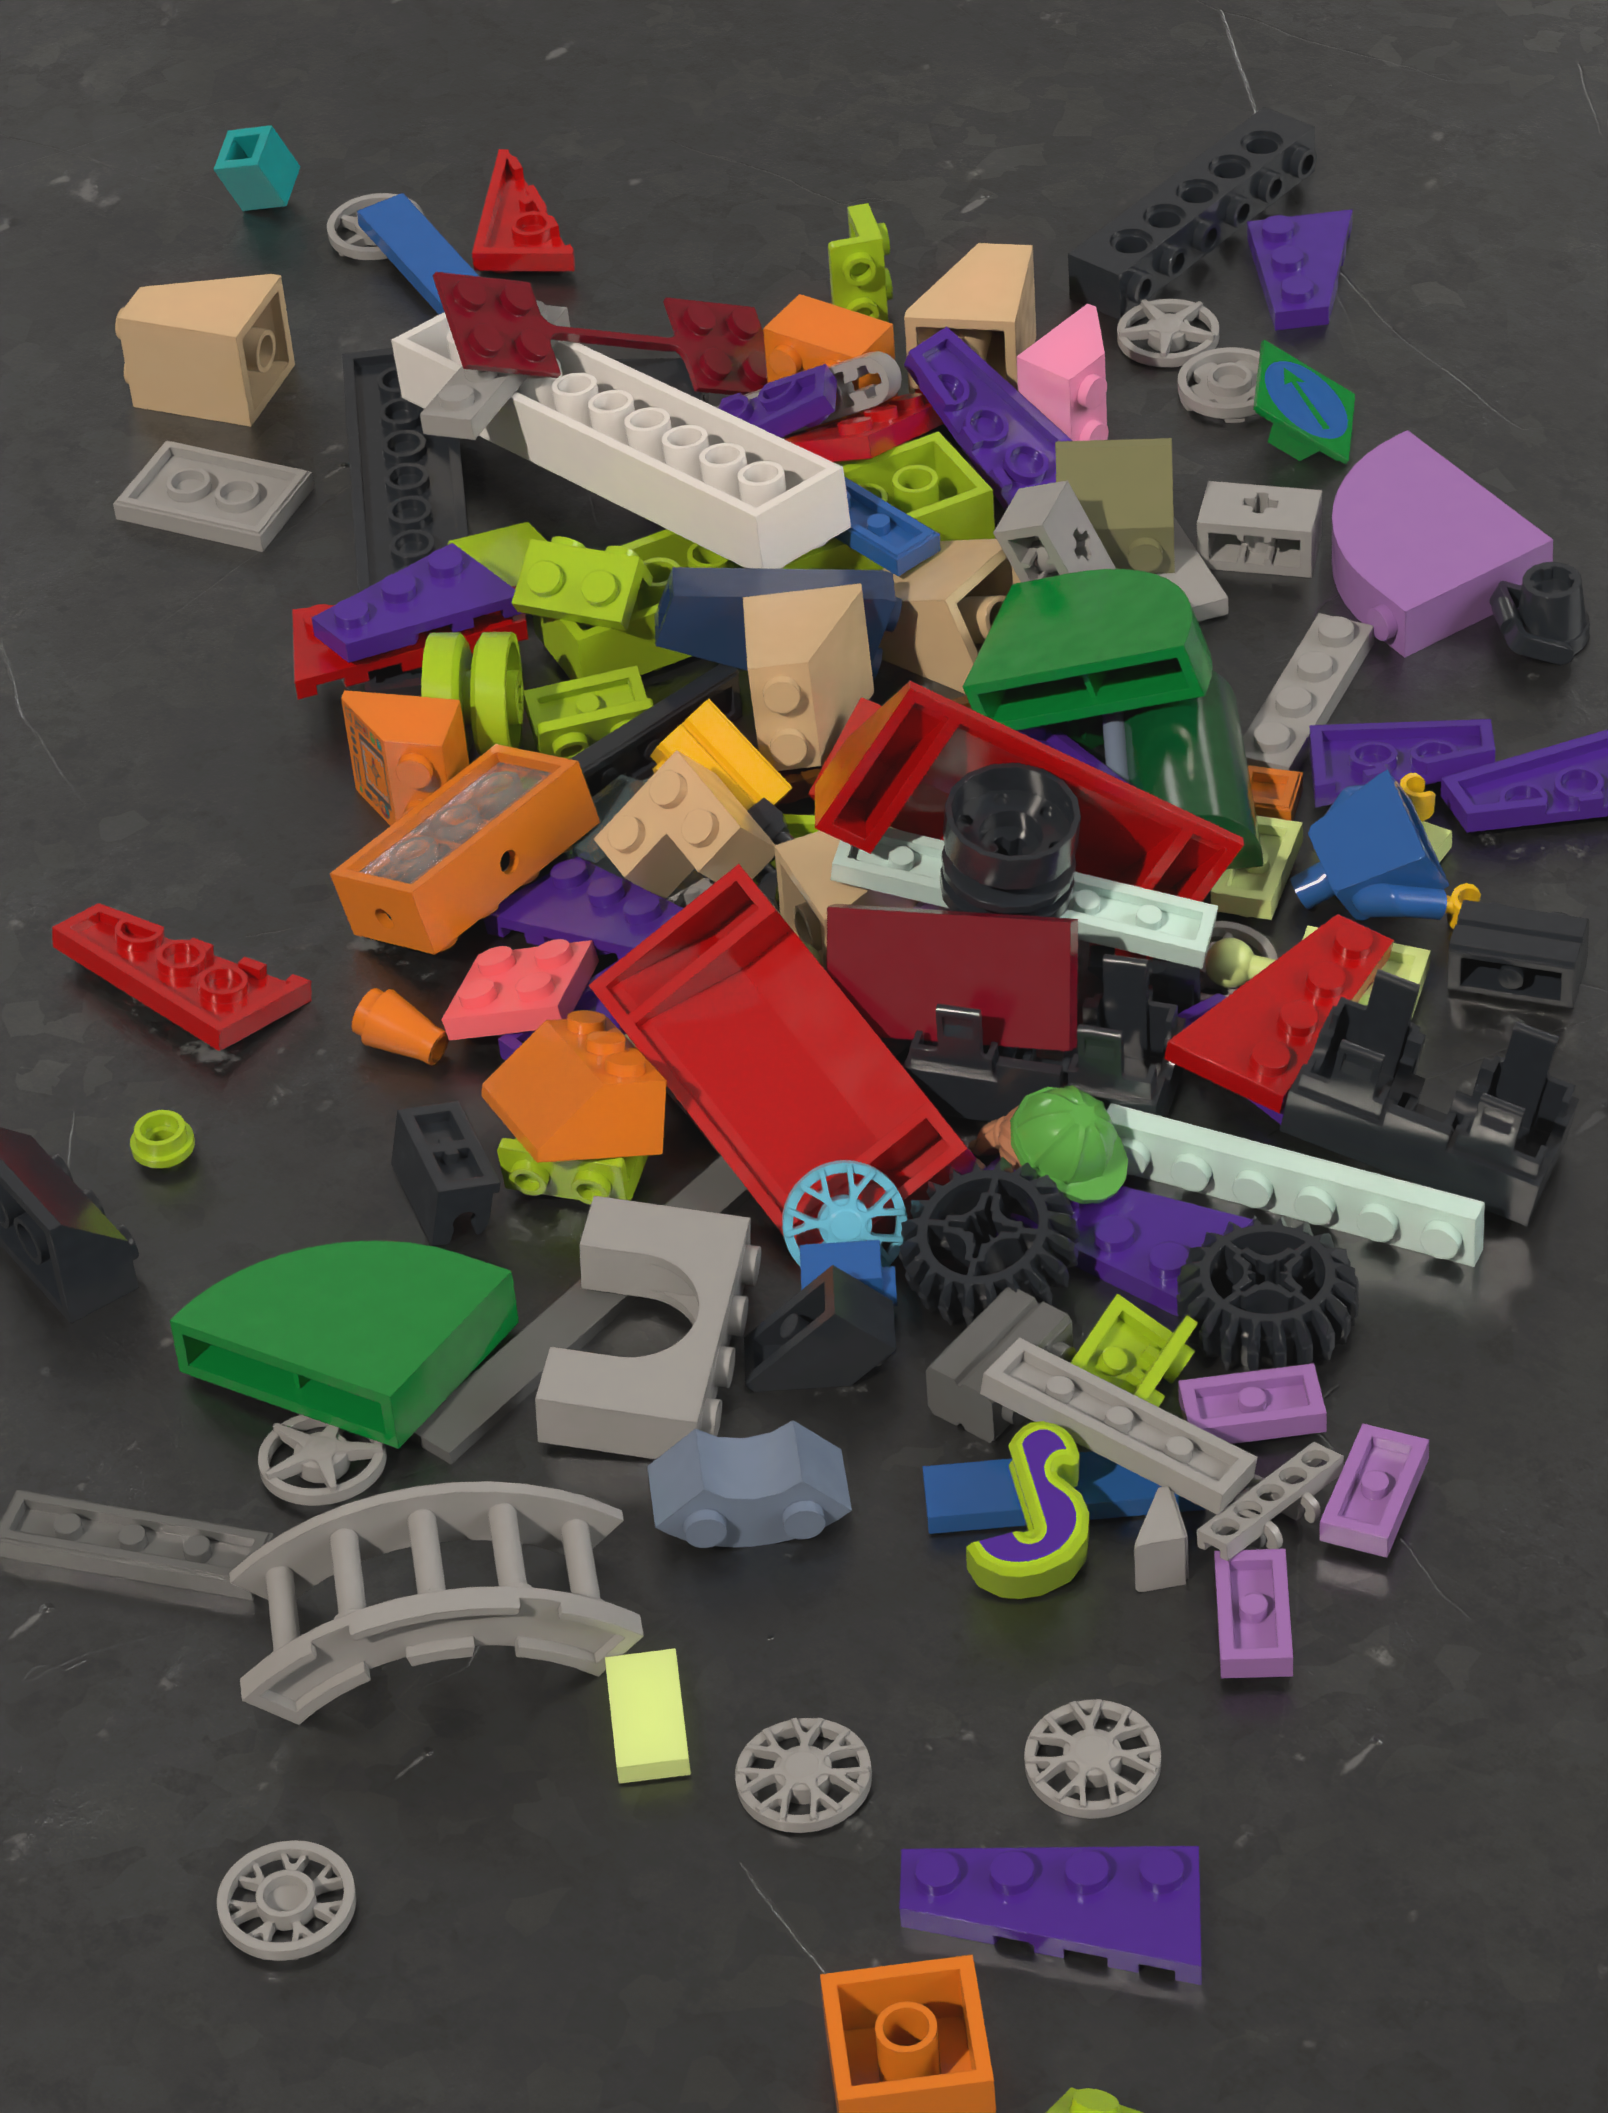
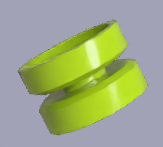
(485, 684)

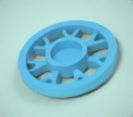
(844, 1216)

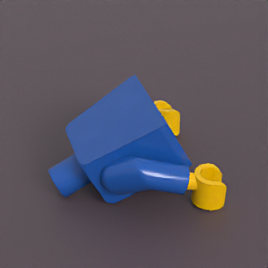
(1380, 855)

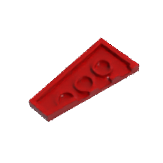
(319, 664)

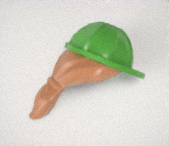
(1063, 1137)

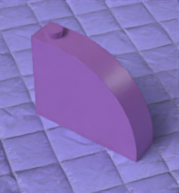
(1424, 545)

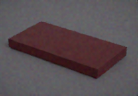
(909, 960)

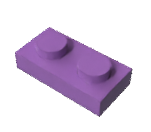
(1255, 1404)
(1374, 1490)
(1254, 1614)

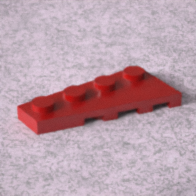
(873, 430)
(179, 977)
(1272, 1022)

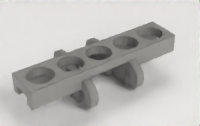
(1271, 1497)

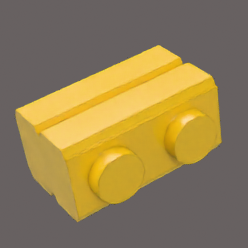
(720, 747)

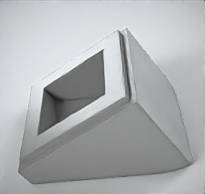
(1161, 1546)

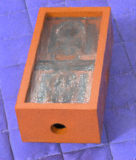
(465, 849)

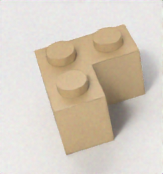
(682, 824)

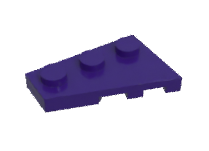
(1300, 264)
(426, 595)
(1359, 752)

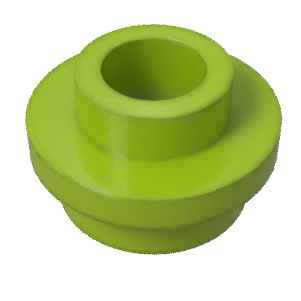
(161, 1139)

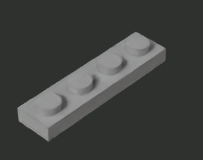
(477, 396)
(1307, 692)
(1119, 1425)

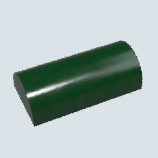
(1197, 761)

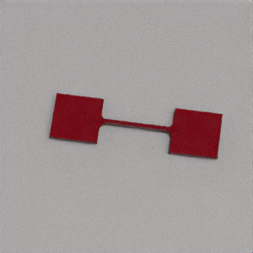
(504, 332)

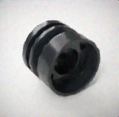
(1010, 842)

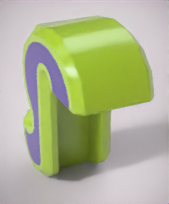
(1056, 1518)

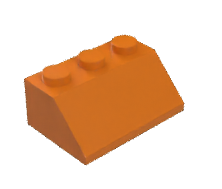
(580, 1092)

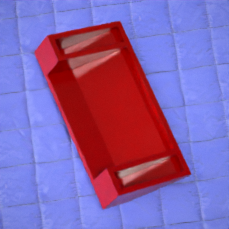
(921, 744)
(775, 1057)

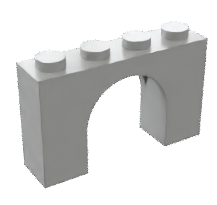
(657, 1399)

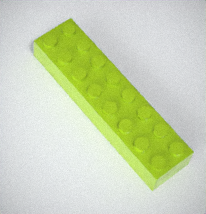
(917, 477)

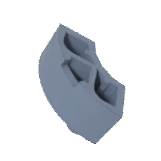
(748, 1488)

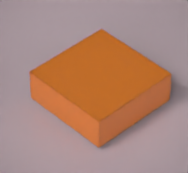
(1275, 791)

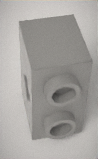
(1260, 529)
(1049, 534)

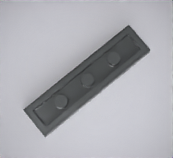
(127, 1543)

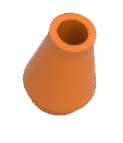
(396, 1026)

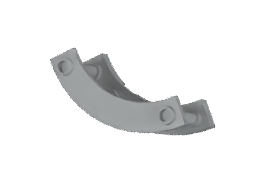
(436, 1622)

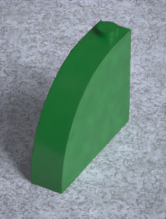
(1088, 649)
(350, 1332)

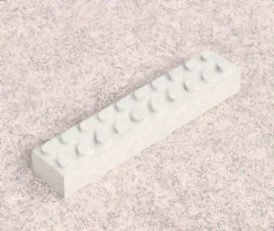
(652, 451)

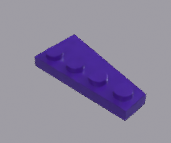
(1090, 1900)

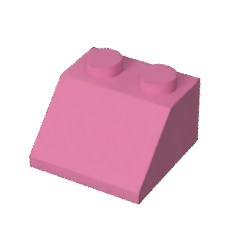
(1067, 376)

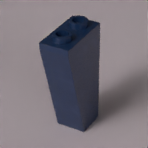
(705, 611)

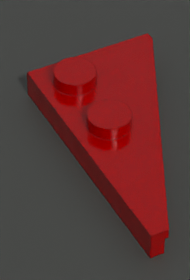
(516, 227)

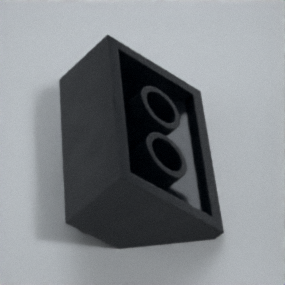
(60, 1231)

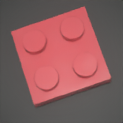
(520, 988)

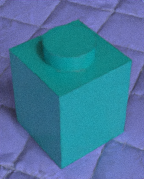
(257, 168)

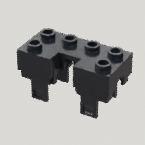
(1114, 1060)
(1365, 1095)

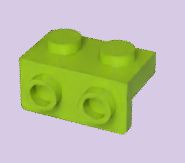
(858, 265)
(580, 583)
(583, 710)
(569, 1179)
(1135, 1350)

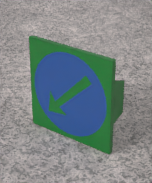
(1303, 405)

